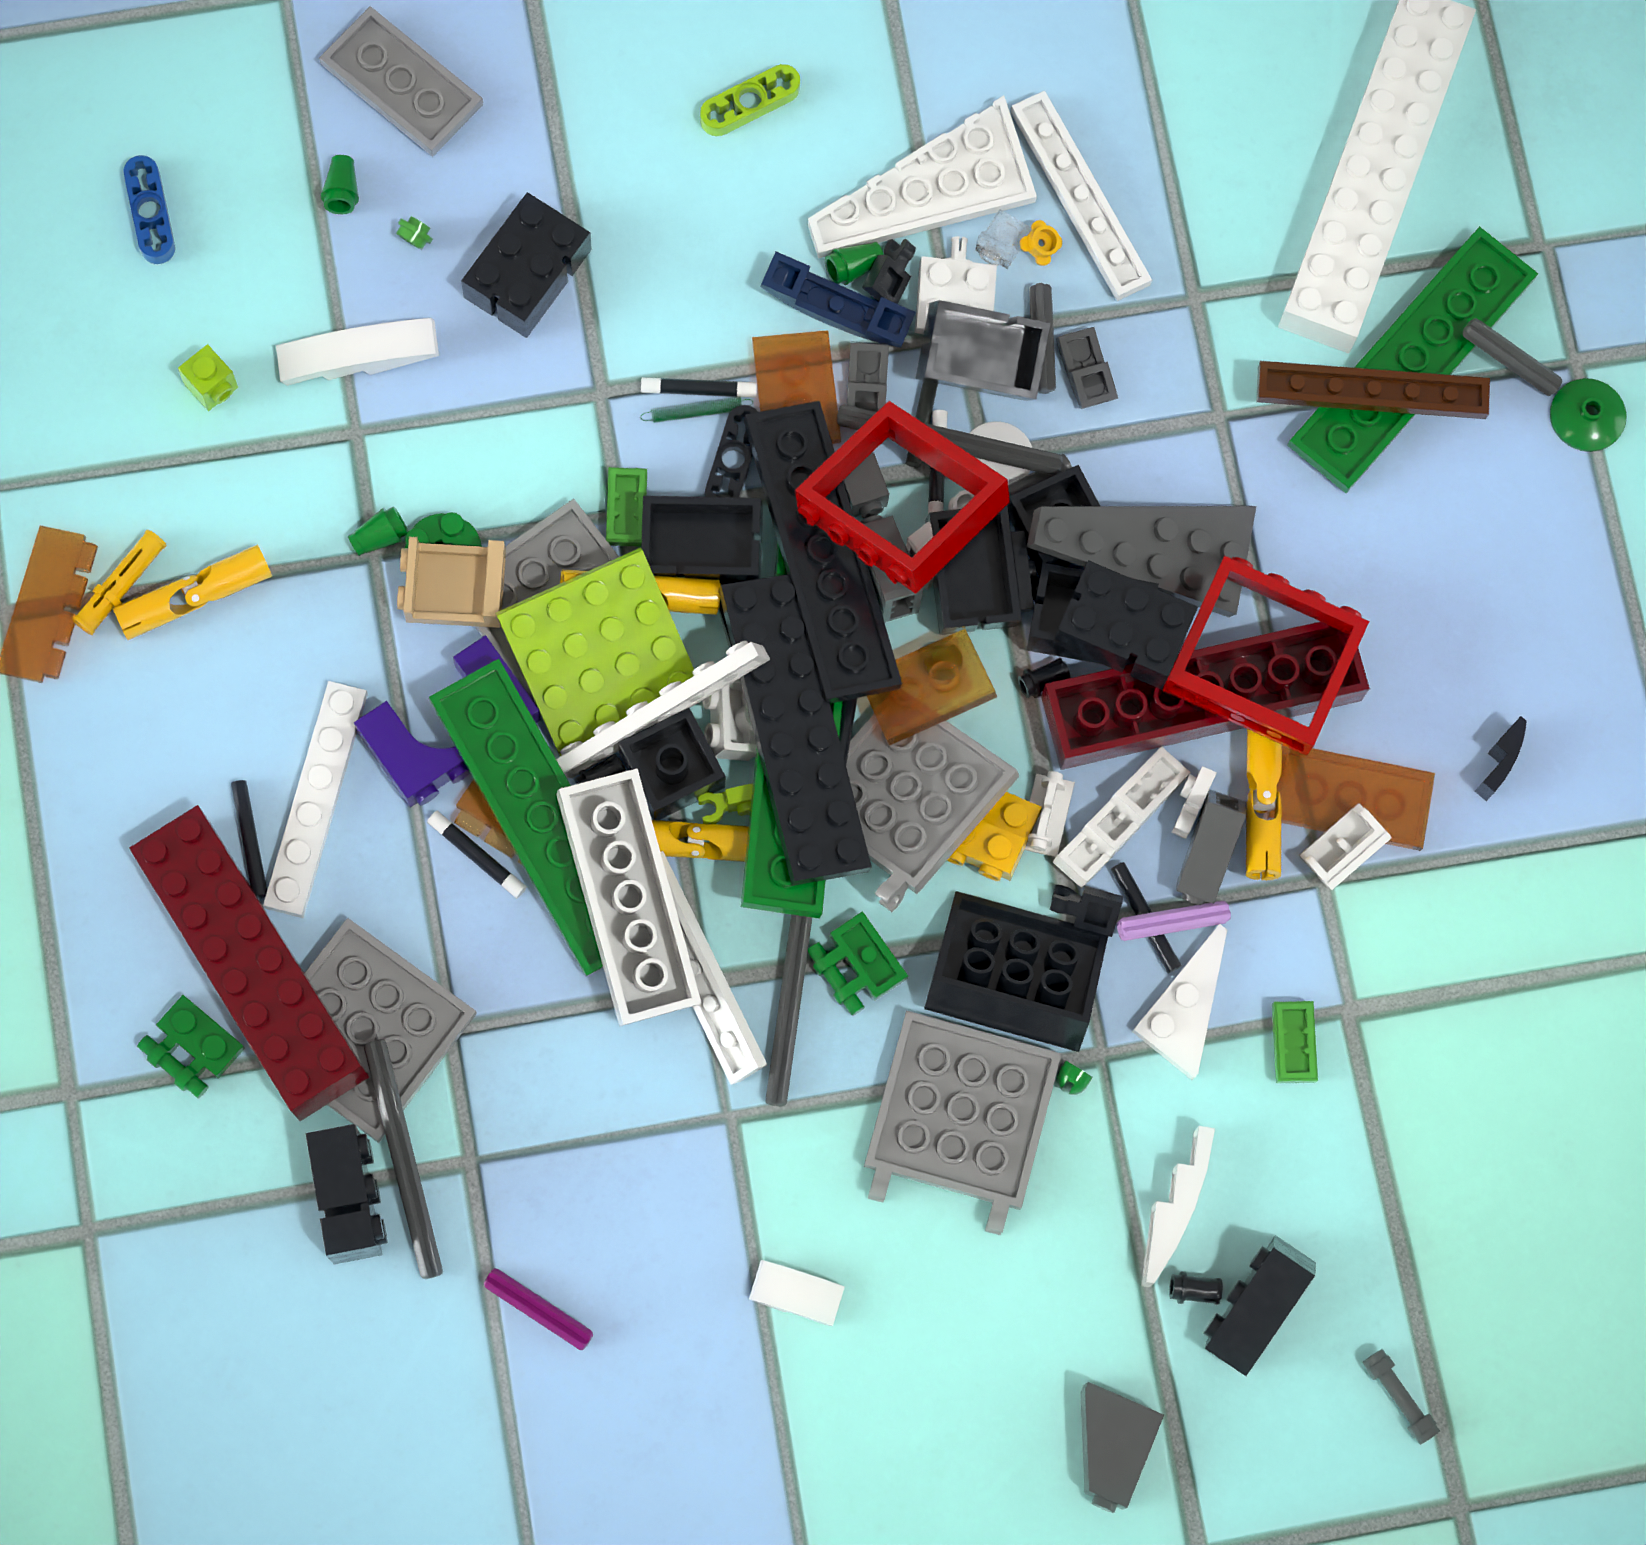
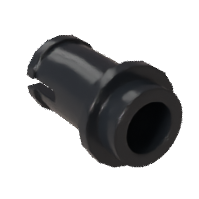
(1033, 681)
(606, 768)
(1195, 1289)

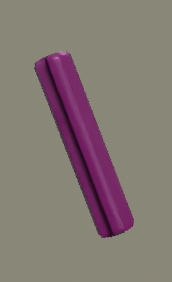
(538, 1309)

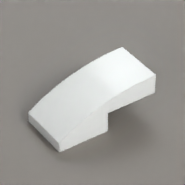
(796, 1292)

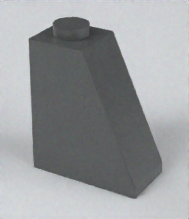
(894, 599)
(1211, 847)
(1115, 1445)

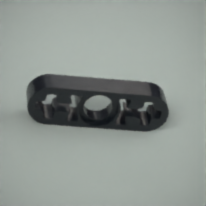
(731, 431)

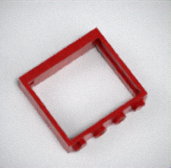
(892, 422)
(1246, 712)

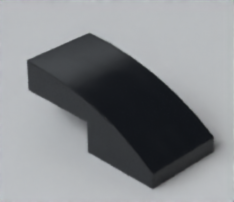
(1505, 753)

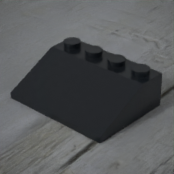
(1017, 972)

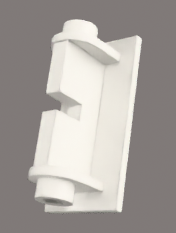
(1054, 797)

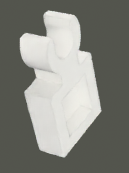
(1195, 792)

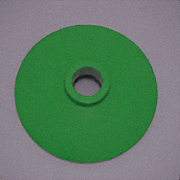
(1580, 428)

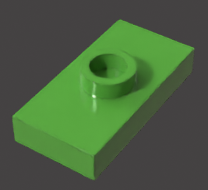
(625, 506)
(1294, 1042)

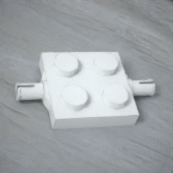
(954, 281)

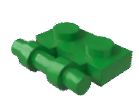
(866, 955)
(200, 1037)

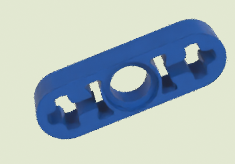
(162, 218)

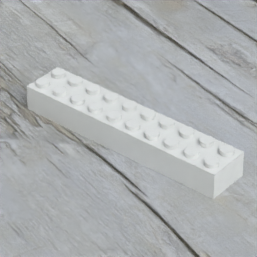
(1376, 172)

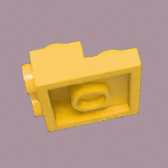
(999, 838)

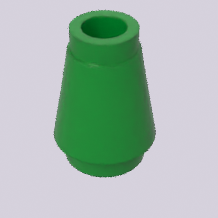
(340, 186)
(851, 262)
(379, 531)

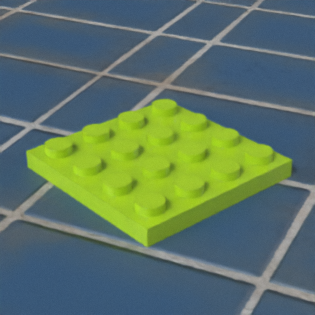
(596, 647)

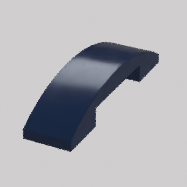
(836, 304)

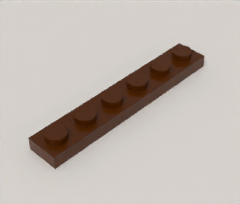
(1373, 390)

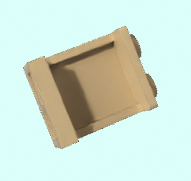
(452, 583)

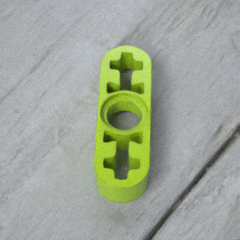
(721, 102)

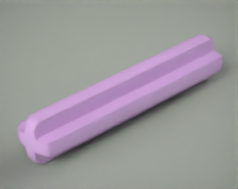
(1173, 920)

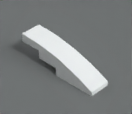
(357, 350)
(1121, 817)
(1171, 1218)

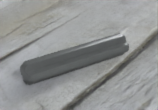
(1042, 309)
(1512, 357)

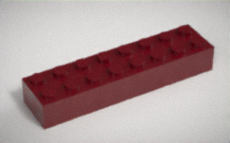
(1119, 715)
(249, 963)

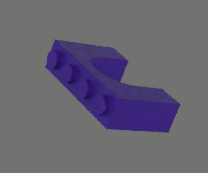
(412, 766)

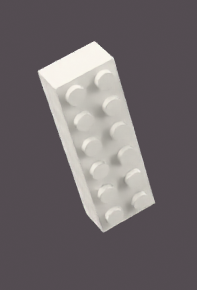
(628, 897)

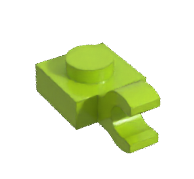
(731, 800)

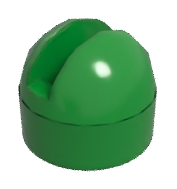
(1074, 1075)

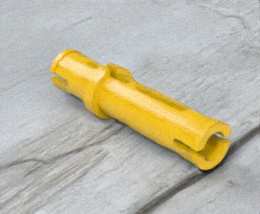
(119, 582)

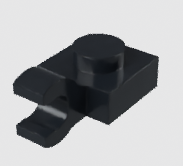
(888, 272)
(1094, 910)

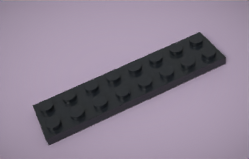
(828, 579)
(795, 735)

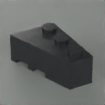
(1259, 1305)

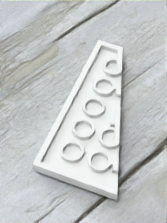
(940, 184)

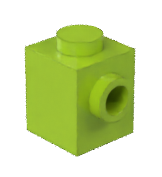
(208, 377)

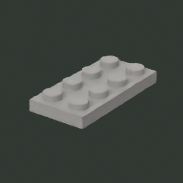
(401, 81)

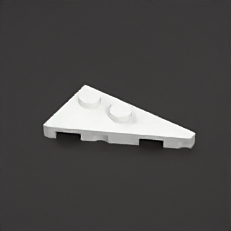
(1181, 1015)

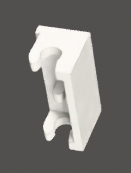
(1345, 846)

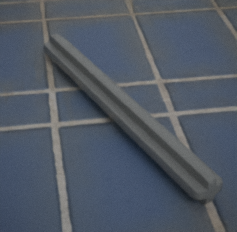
(976, 445)
(788, 1011)
(403, 1159)

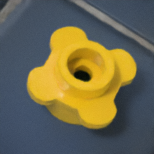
(1050, 238)

